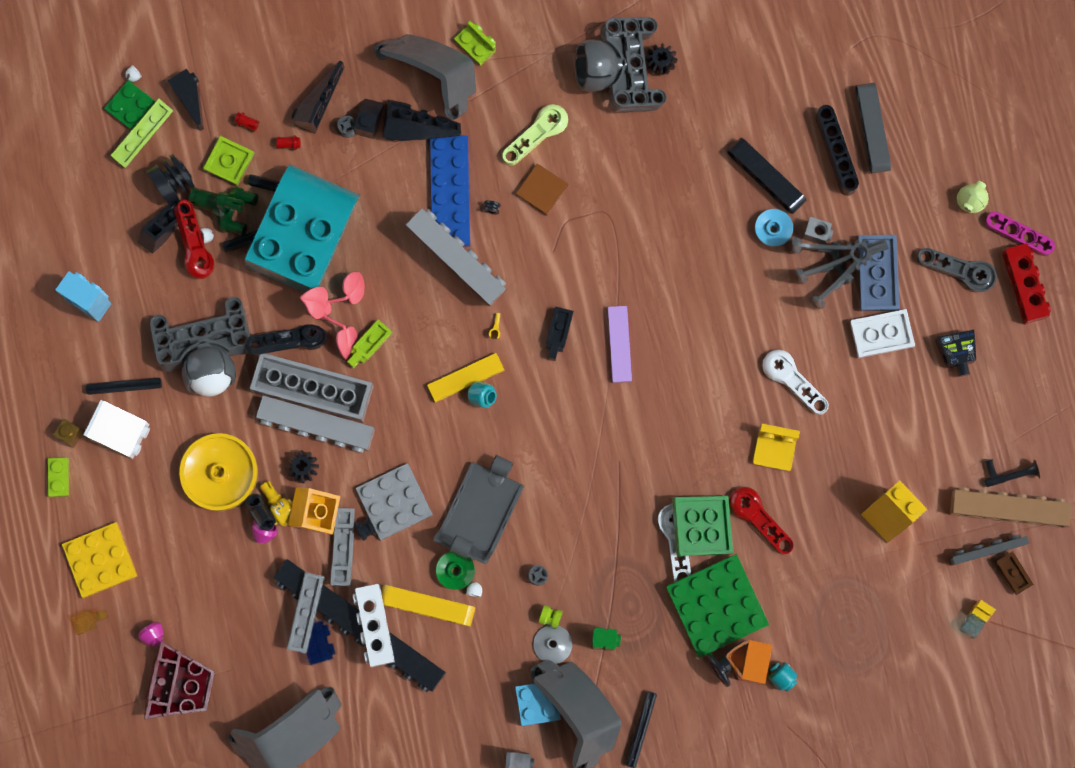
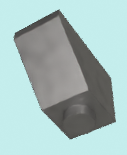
(519, 760)

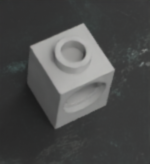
(810, 234)

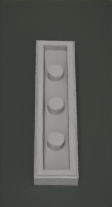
(305, 612)

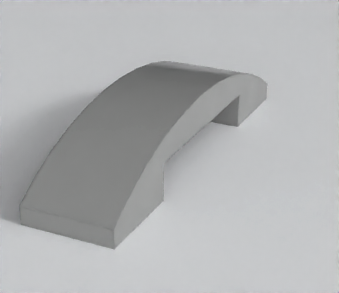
(343, 547)

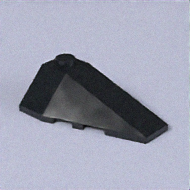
(315, 104)
(408, 124)

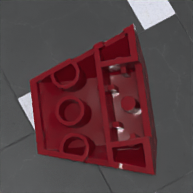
(177, 684)

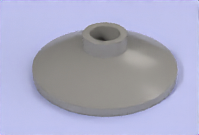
(558, 653)

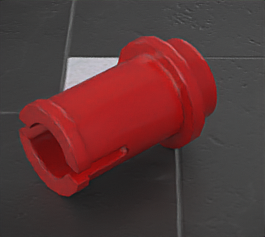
(245, 121)
(289, 142)

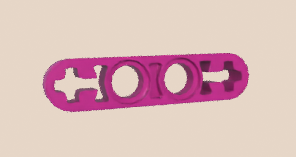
(1020, 231)

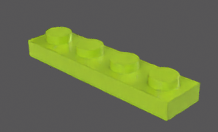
(141, 133)

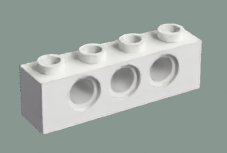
(385, 654)

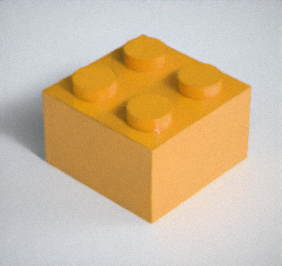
(314, 510)

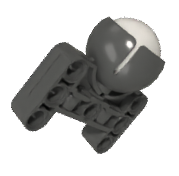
(203, 358)

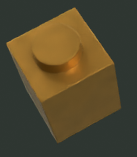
(68, 433)

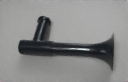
(995, 480)

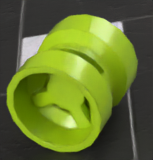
(546, 615)

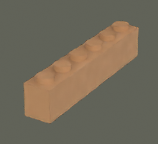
(1010, 508)

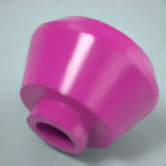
(263, 536)
(152, 634)

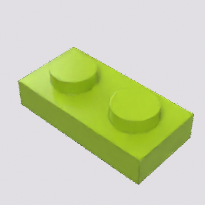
(58, 477)

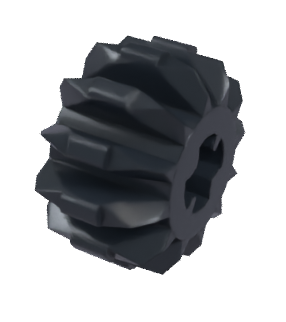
(664, 65)
(298, 462)

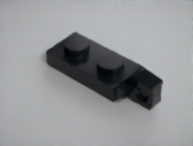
(558, 331)

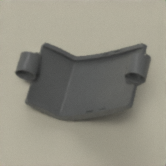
(442, 61)
(480, 511)
(582, 707)
(292, 736)

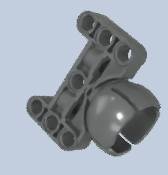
(609, 65)

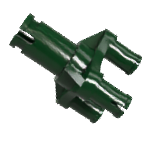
(224, 205)

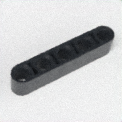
(837, 141)
(766, 175)

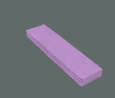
(619, 344)

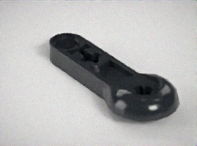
(288, 340)

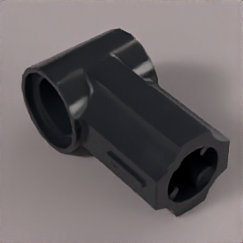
(260, 512)

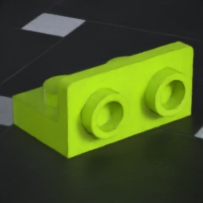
(476, 43)

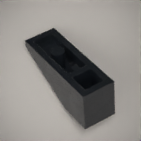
(188, 92)
(160, 228)

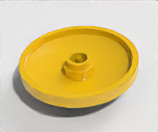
(218, 472)

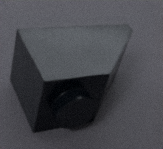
(368, 118)

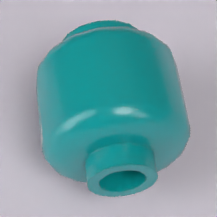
(482, 394)
(782, 676)

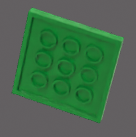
(717, 605)

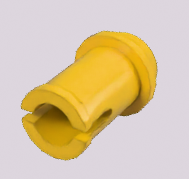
(270, 493)

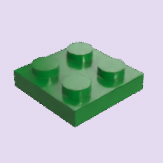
(129, 105)

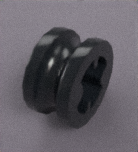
(491, 207)

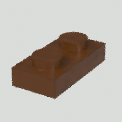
(1014, 573)

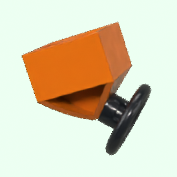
(747, 661)

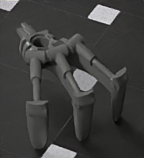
(837, 262)

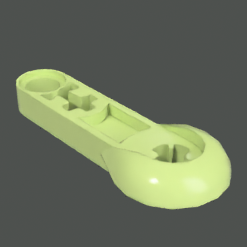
(538, 132)

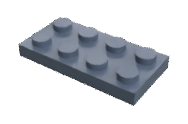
(880, 278)

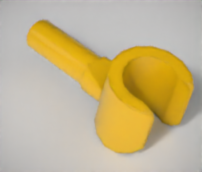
(496, 325)

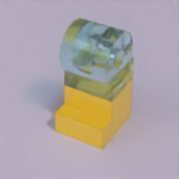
(977, 618)

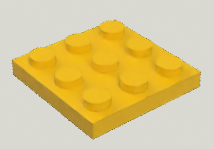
(99, 560)

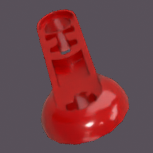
(193, 243)
(757, 516)

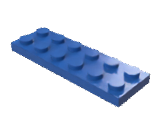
(451, 185)

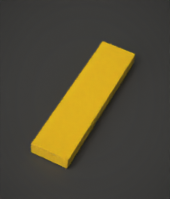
(465, 377)

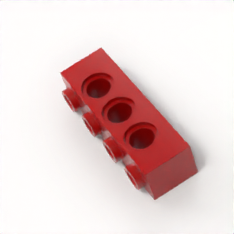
(1029, 312)

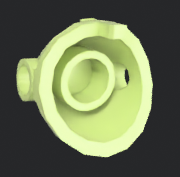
(973, 197)

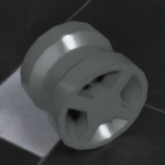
(345, 123)
(536, 573)

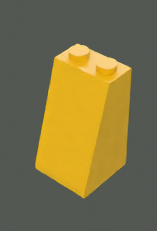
(893, 511)

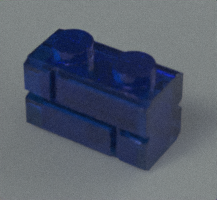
(319, 647)

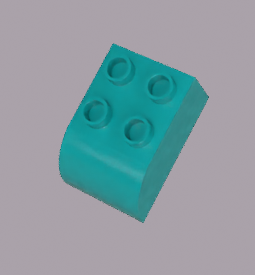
(301, 229)

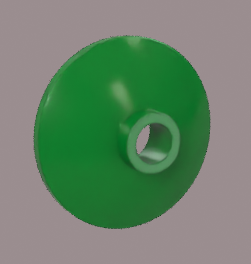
(447, 578)

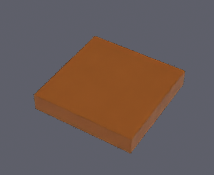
(542, 189)

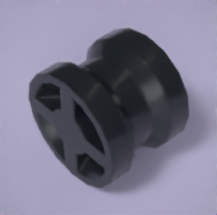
(366, 529)

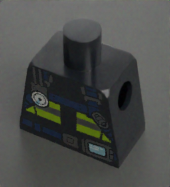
(958, 350)

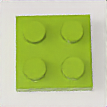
(229, 160)

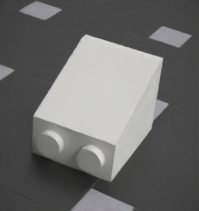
(117, 429)

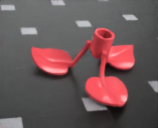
(319, 307)

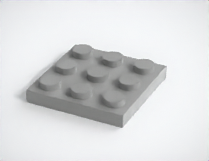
(394, 501)

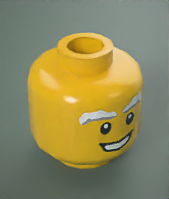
(281, 511)

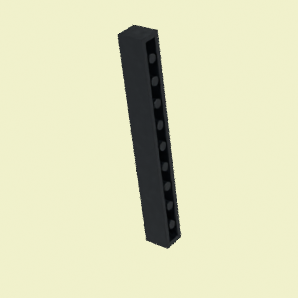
(344, 614)

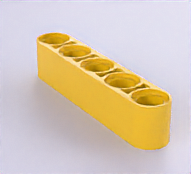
(427, 605)

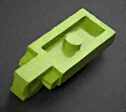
(369, 343)

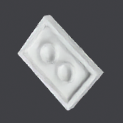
(882, 333)

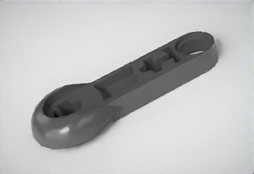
(962, 269)

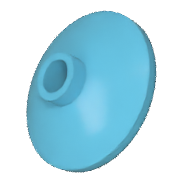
(777, 219)

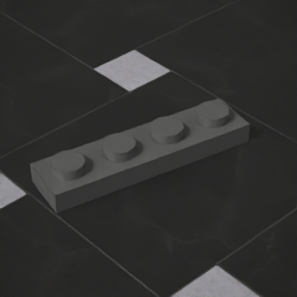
(996, 547)

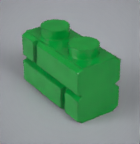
(605, 639)

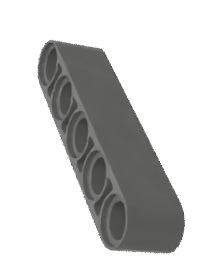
(873, 128)

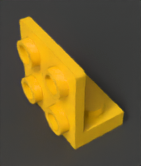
(775, 447)

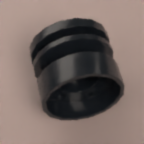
(171, 178)

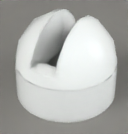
(133, 74)
(207, 235)
(474, 590)

